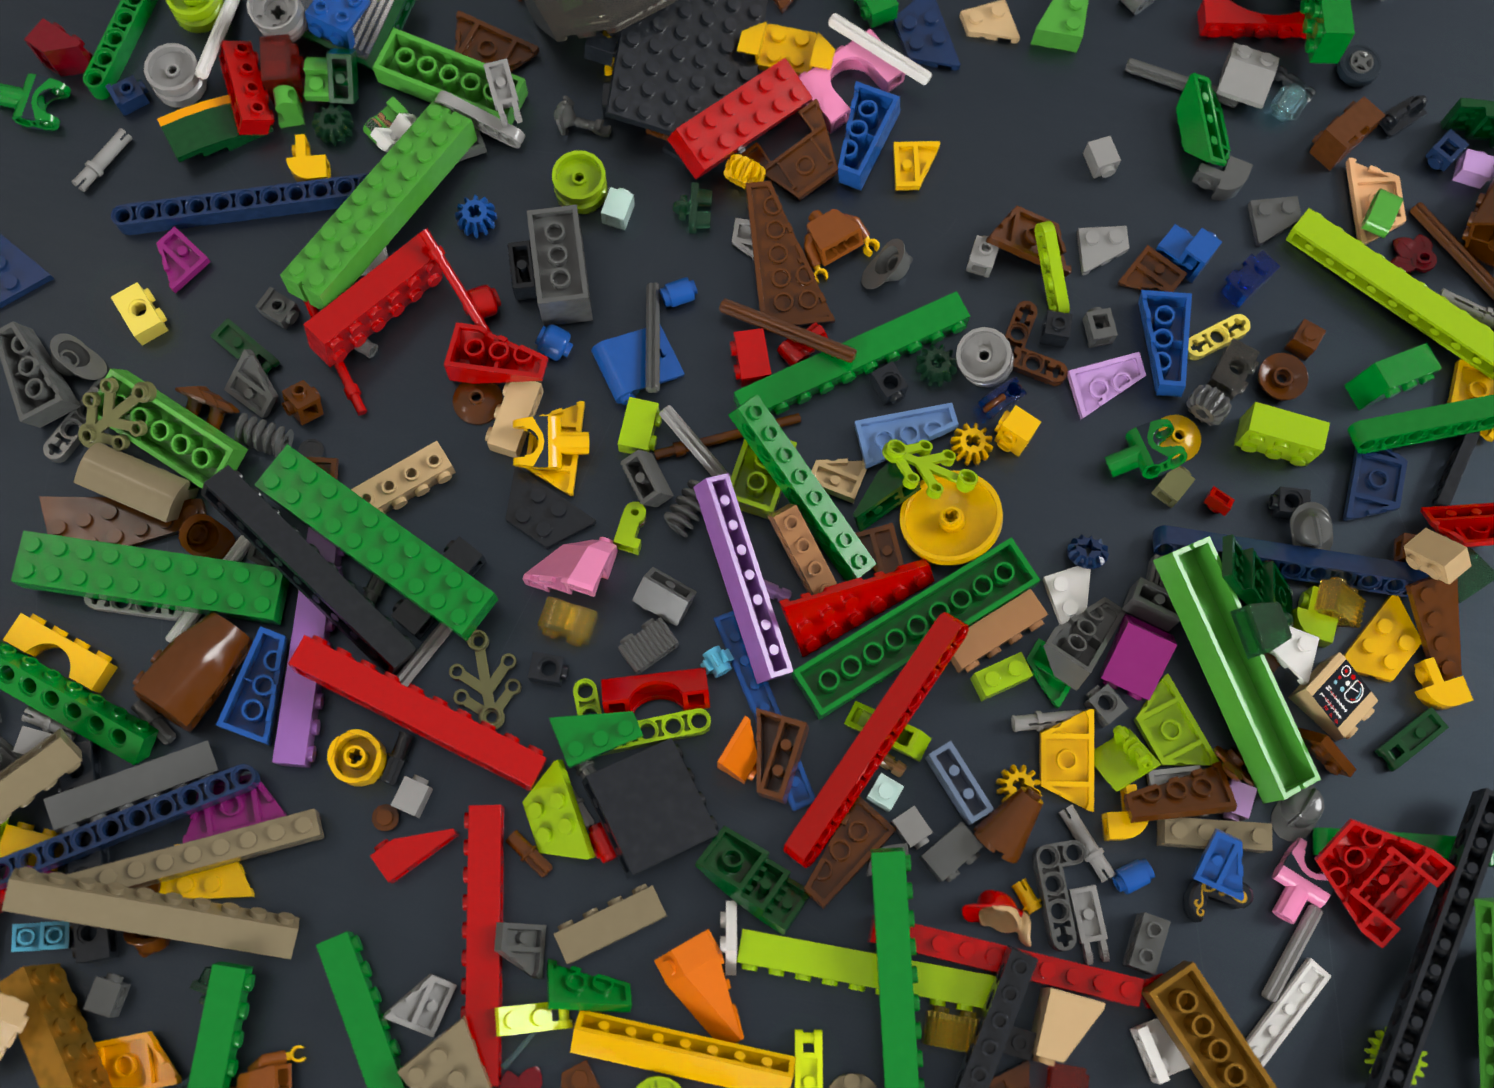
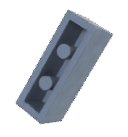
(959, 783)

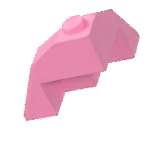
(574, 567)

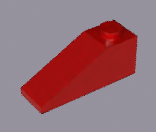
(403, 854)

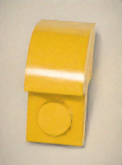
(303, 165)
(1436, 691)
(1118, 825)

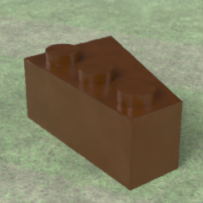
(778, 753)

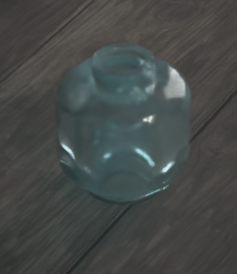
(1288, 102)

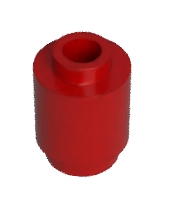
(601, 843)

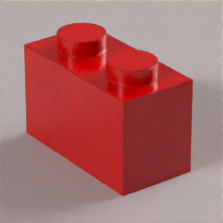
(751, 356)

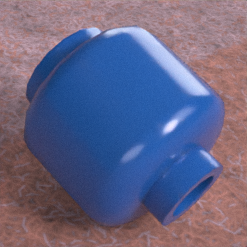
(553, 342)

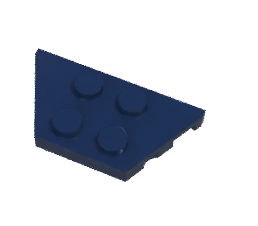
(925, 35)
(1375, 484)

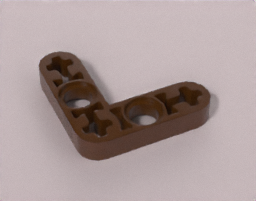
(1022, 354)

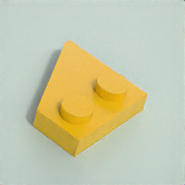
(912, 163)

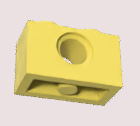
(131, 303)

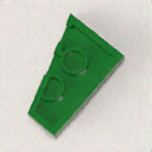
(594, 734)

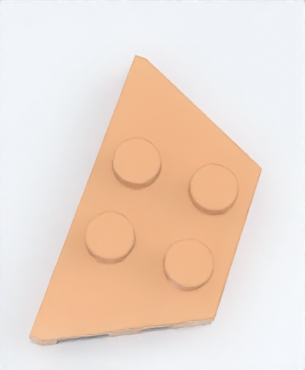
(1363, 186)

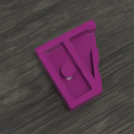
(180, 258)

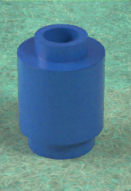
(678, 292)
(1133, 876)

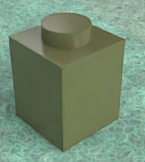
(1173, 486)

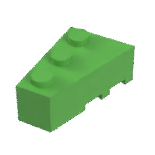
(1062, 25)

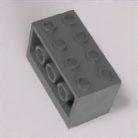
(559, 265)

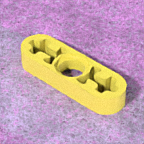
(1221, 327)

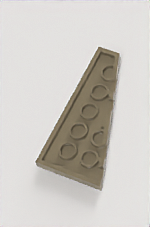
(447, 1062)

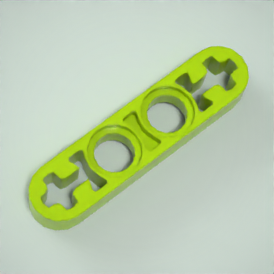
(1051, 267)

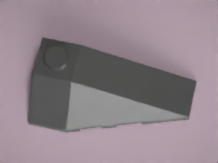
(1081, 641)

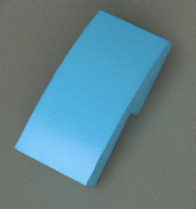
(40, 936)

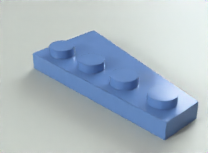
(904, 426)

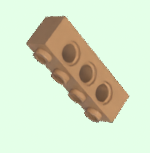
(801, 549)

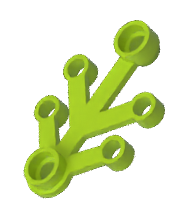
(901, 454)

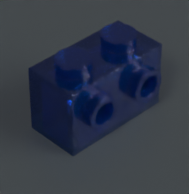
(1255, 274)

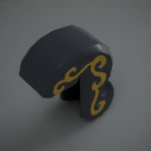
(1197, 897)

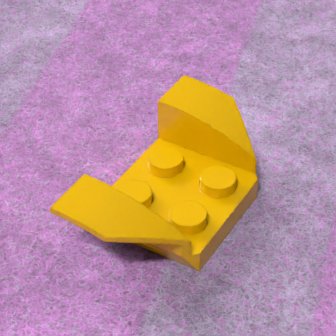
(777, 42)

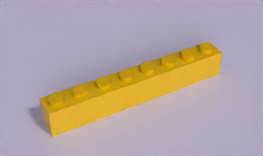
(679, 1053)

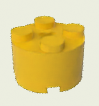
(356, 743)

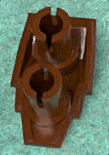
(202, 395)

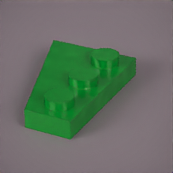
(579, 991)

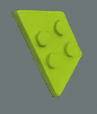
(1172, 730)
(556, 816)

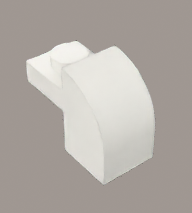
(388, 137)

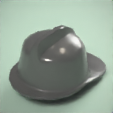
(888, 265)
(74, 358)
(1312, 526)
(1297, 814)

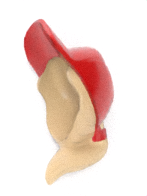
(1001, 913)

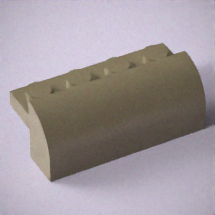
(134, 482)

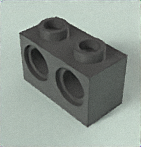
(1146, 943)

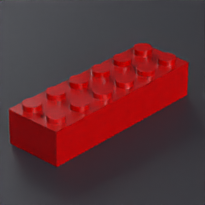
(739, 118)
(372, 302)

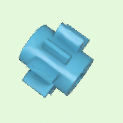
(717, 661)

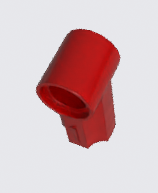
(795, 352)

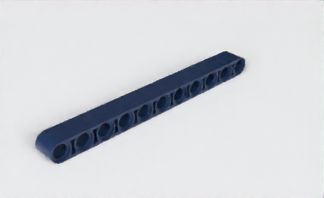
(236, 203)
(1304, 562)
(126, 821)

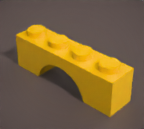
(85, 667)

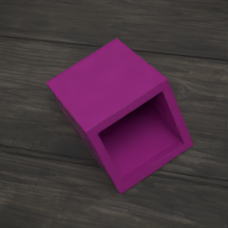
(1137, 657)

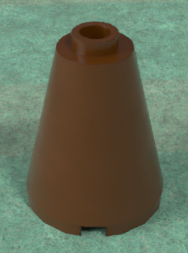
(1010, 824)

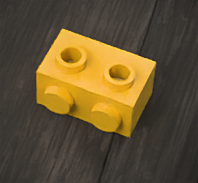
(1015, 430)

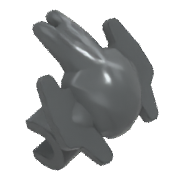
(565, 117)

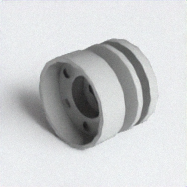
(270, 19)

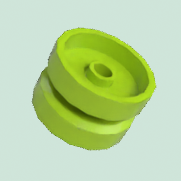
(196, 15)
(580, 180)

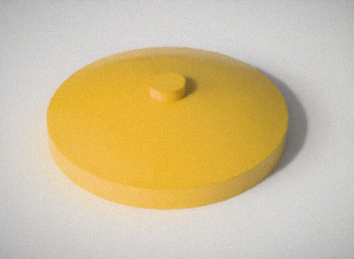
(955, 525)

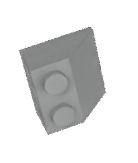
(1247, 75)

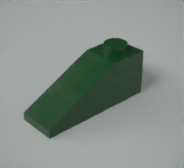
(882, 496)

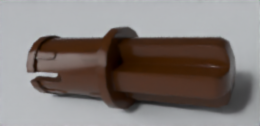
(529, 854)

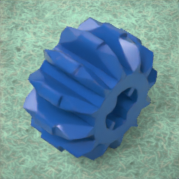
(474, 208)

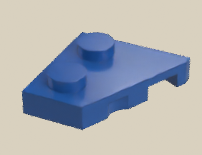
(1222, 864)

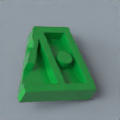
(1041, 670)

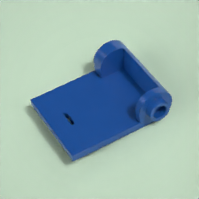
(624, 363)

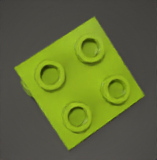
(1123, 759)

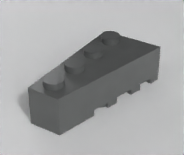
(34, 383)

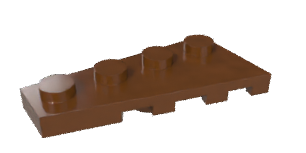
(1437, 621)
(1191, 795)
(848, 851)

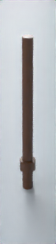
(679, 448)

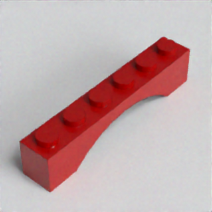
(1231, 20)

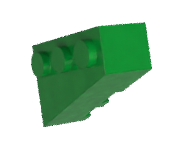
(1393, 375)

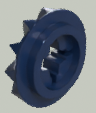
(1077, 552)

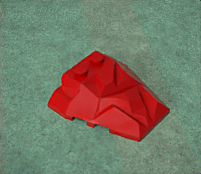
(1379, 875)

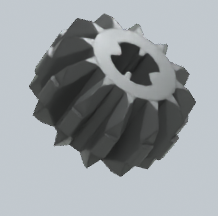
(1209, 404)

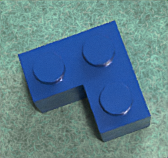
(1187, 251)

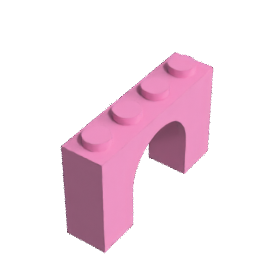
(847, 57)

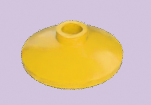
(1190, 435)

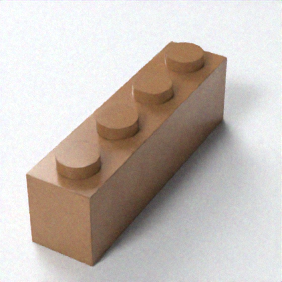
(999, 628)

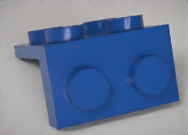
(335, 20)

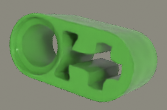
(1382, 213)

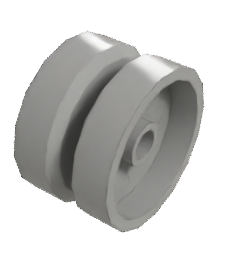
(172, 75)
(985, 342)

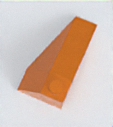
(699, 982)

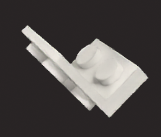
(1158, 1051)

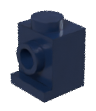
(129, 94)
(1444, 153)

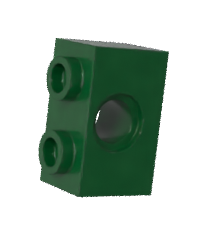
(342, 75)

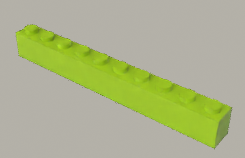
(1395, 290)
(858, 969)

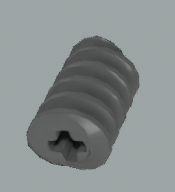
(261, 436)
(684, 510)

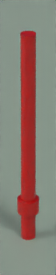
(437, 253)
(351, 389)

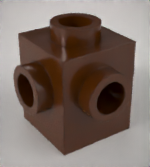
(302, 402)

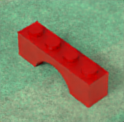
(683, 687)

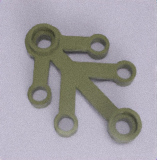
(112, 414)
(486, 685)

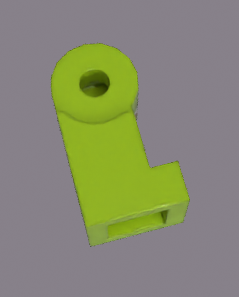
(631, 521)

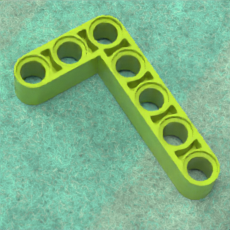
(659, 723)

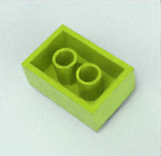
(1281, 434)
(753, 484)

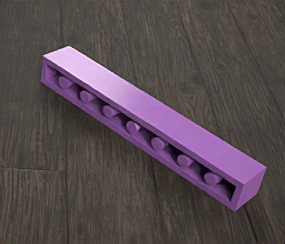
(743, 578)

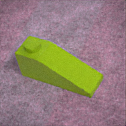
(911, 741)

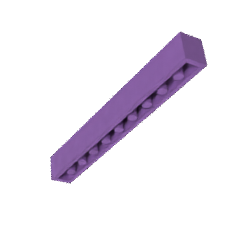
(301, 696)

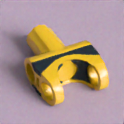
(551, 443)

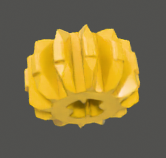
(743, 170)
(975, 452)
(1013, 777)

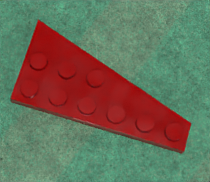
(843, 606)

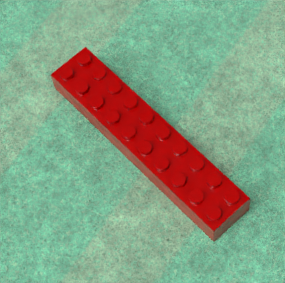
(416, 712)

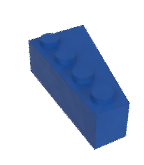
(868, 127)
(1166, 333)
(256, 692)

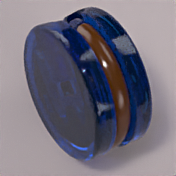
(1002, 398)

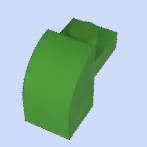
(316, 79)

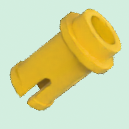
(1027, 896)

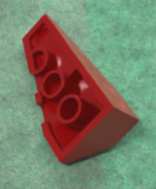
(484, 357)

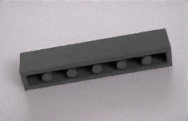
(129, 787)

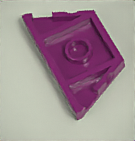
(235, 813)

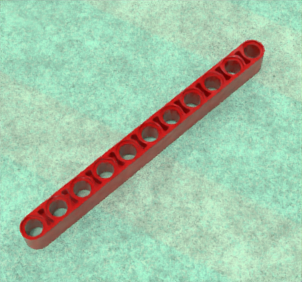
(876, 739)

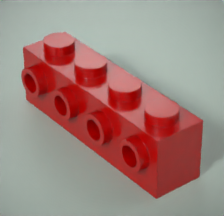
(245, 88)

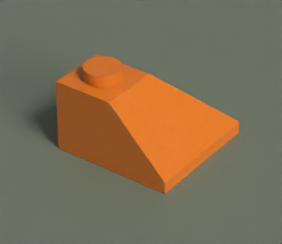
(740, 754)

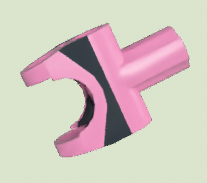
(1299, 883)

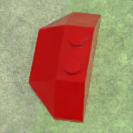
(1464, 524)

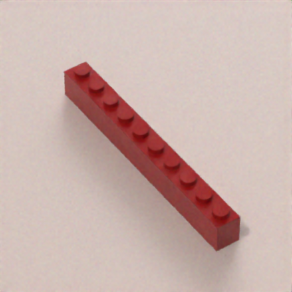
(484, 908)
(1048, 971)

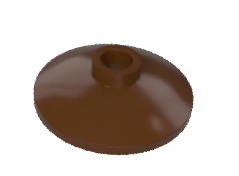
(1287, 367)
(478, 411)

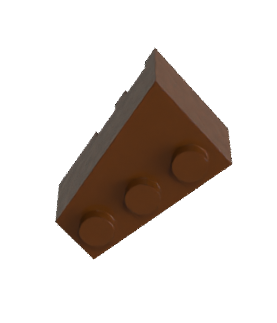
(1346, 132)

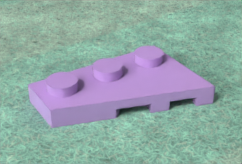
(1102, 381)

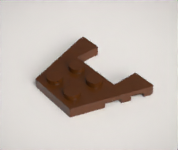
(805, 163)

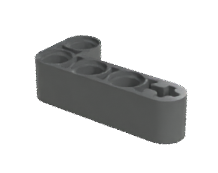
(1060, 895)

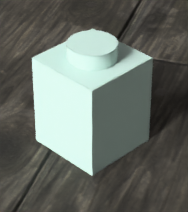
(617, 208)
(884, 792)

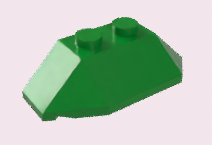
(1202, 121)

